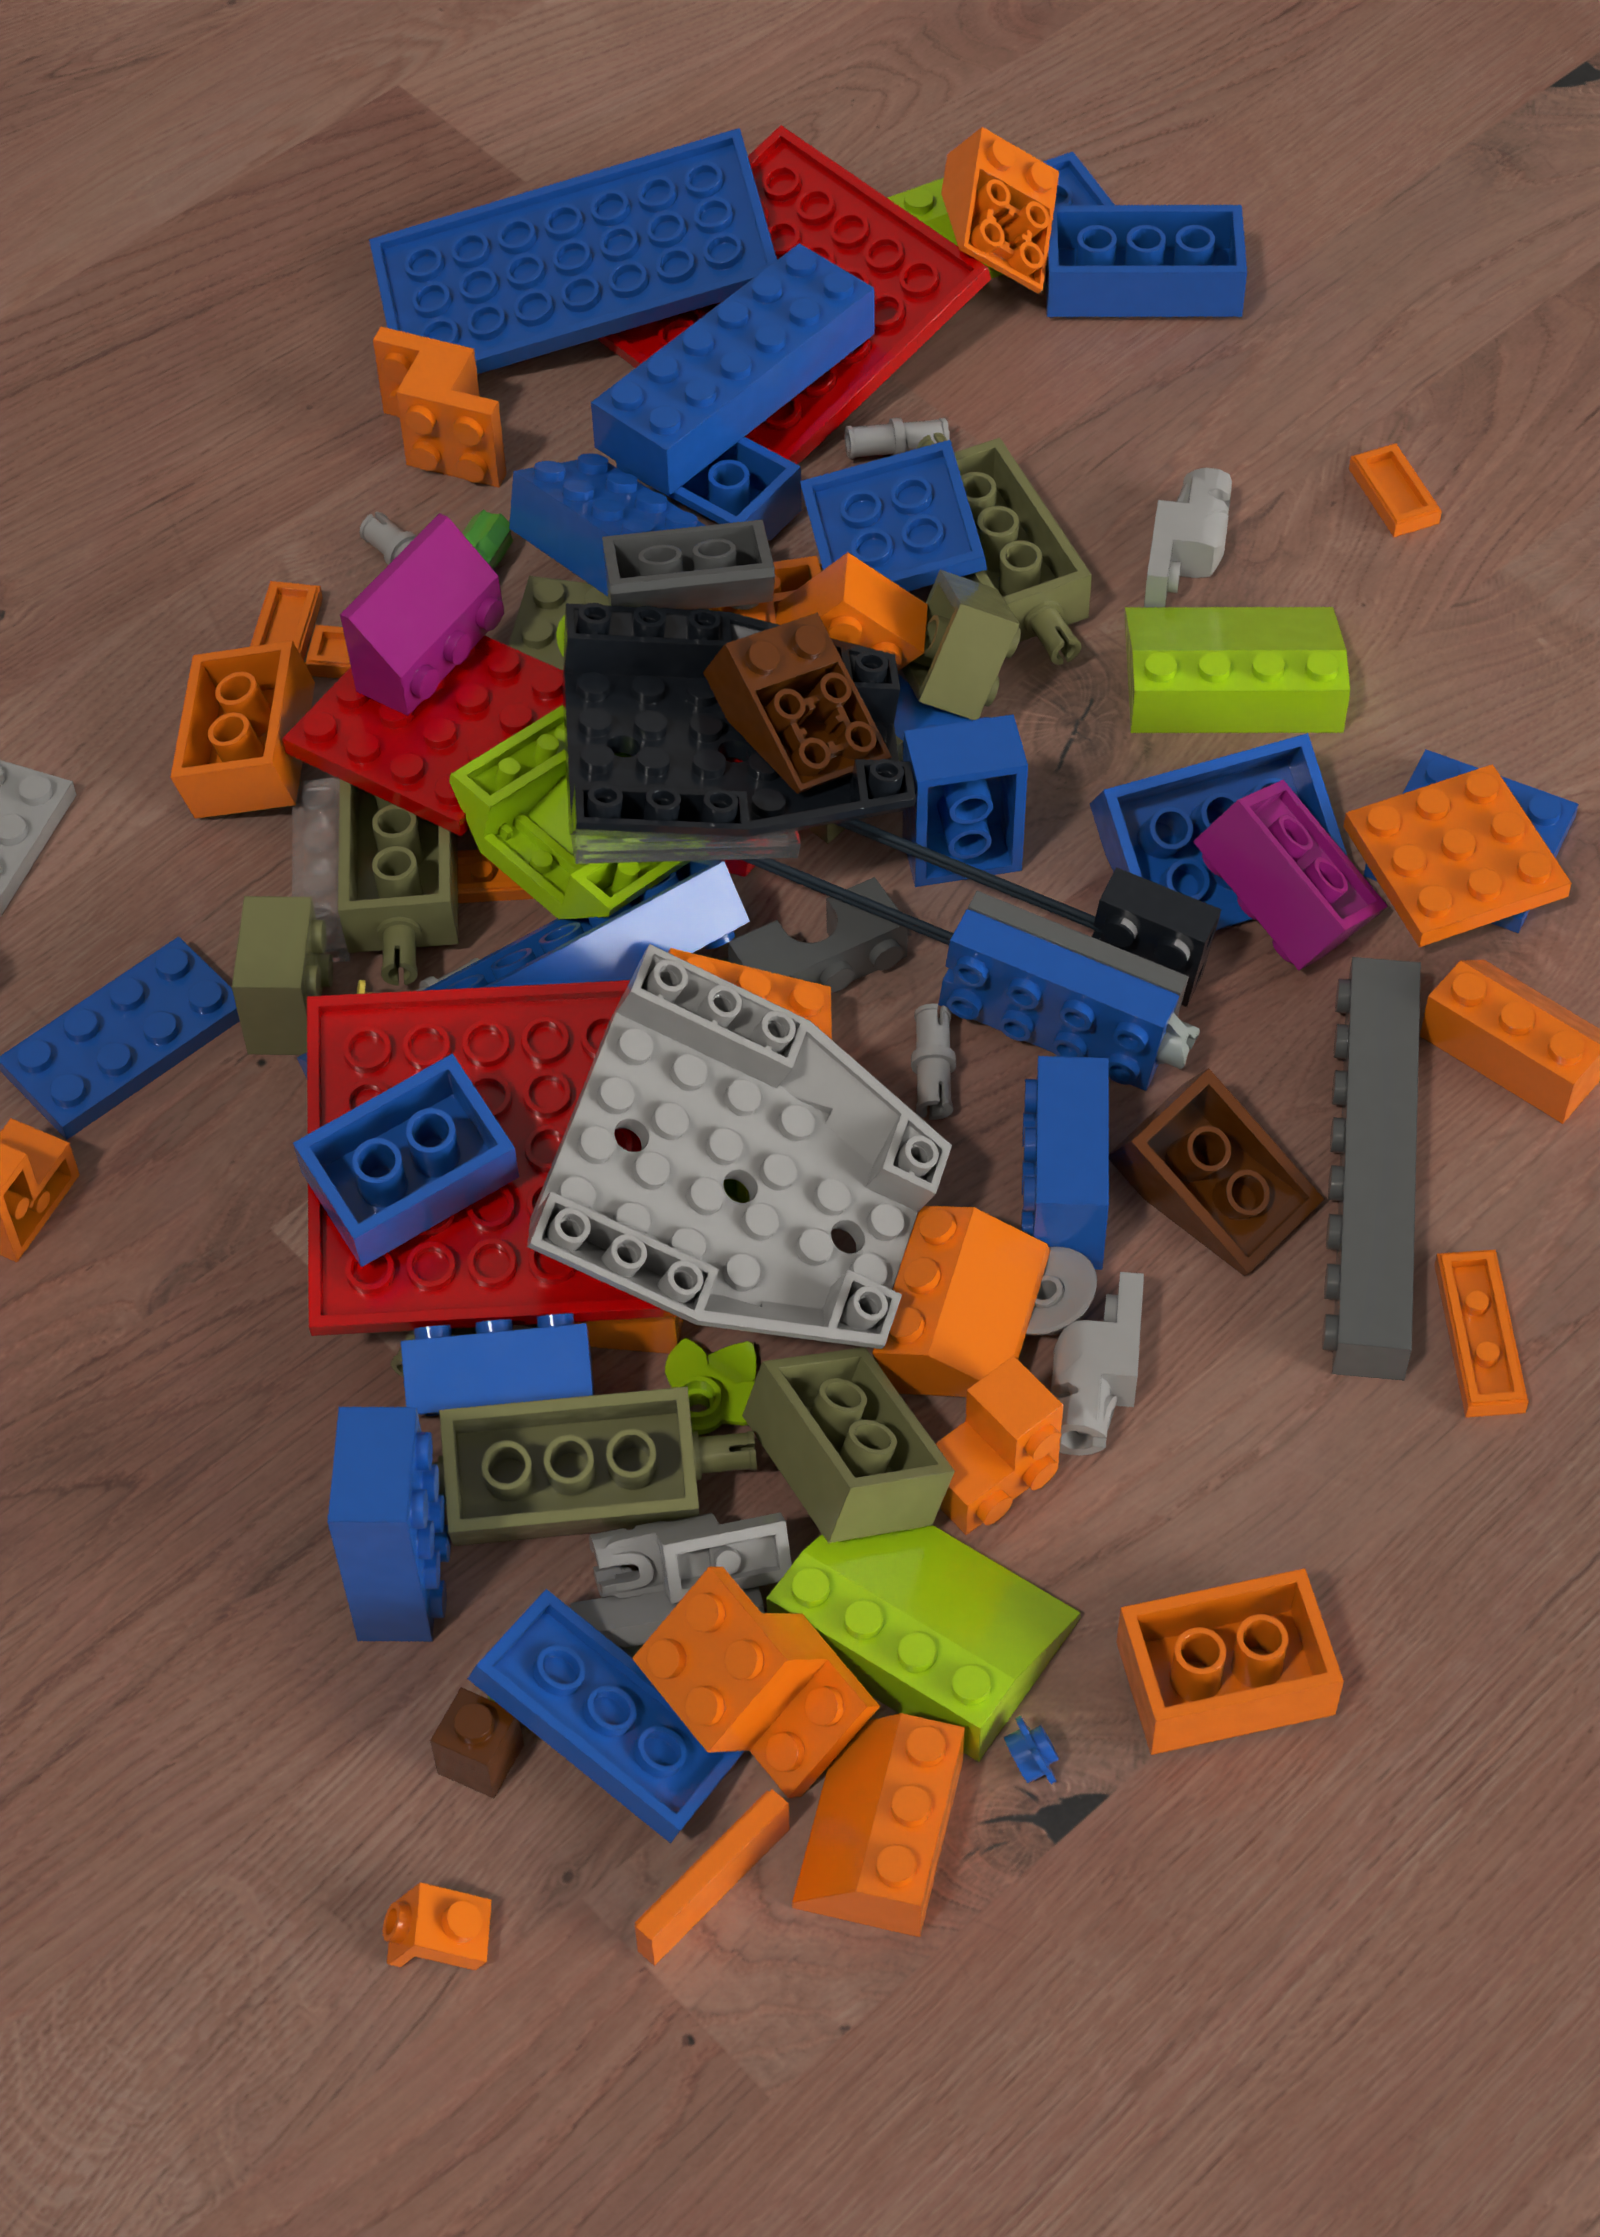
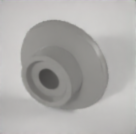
(1063, 1293)

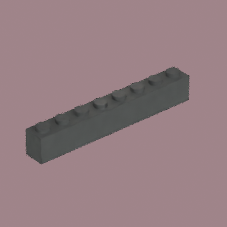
(1375, 1172)

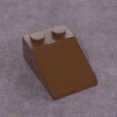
(1216, 1173)

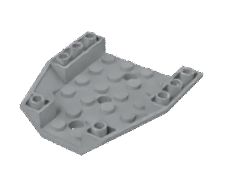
(750, 1096)

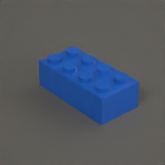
(1146, 261)
(577, 502)
(388, 1523)

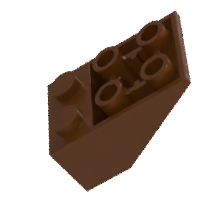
(795, 703)

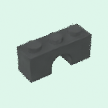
(855, 944)

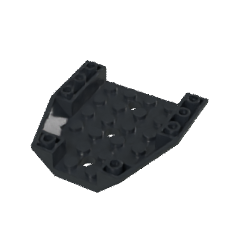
(642, 692)

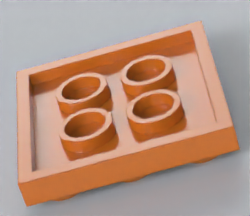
(1456, 855)

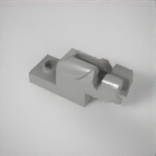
(1188, 533)
(1098, 1368)
(681, 1550)

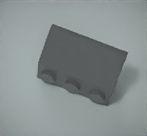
(691, 567)

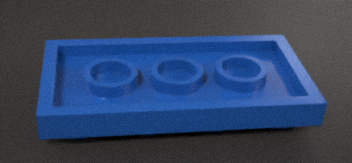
(121, 1037)
(601, 1714)

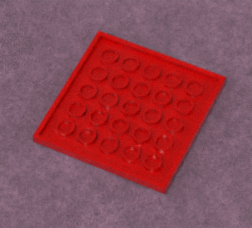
(913, 268)
(529, 1063)

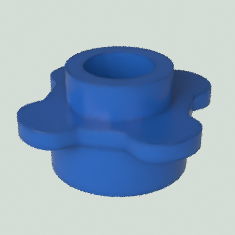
(1032, 1751)

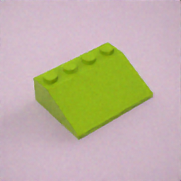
(1236, 670)
(928, 1625)

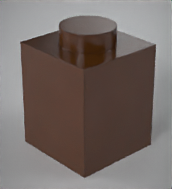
(476, 1743)

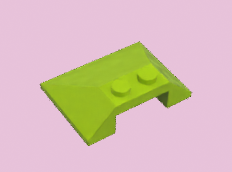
(521, 824)

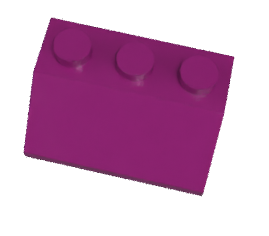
(421, 617)
(1289, 874)

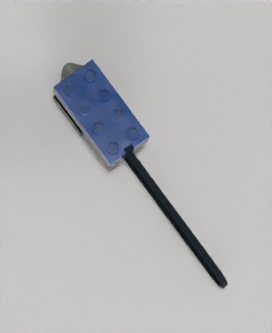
(1053, 984)

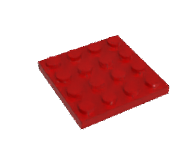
(414, 755)

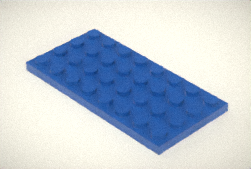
(580, 255)

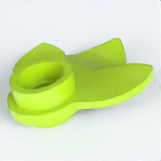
(716, 1381)

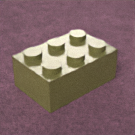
(847, 1444)

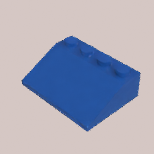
(1154, 820)

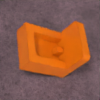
(438, 1927)

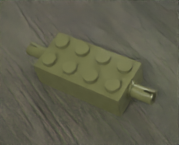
(1023, 548)
(394, 881)
(577, 1465)

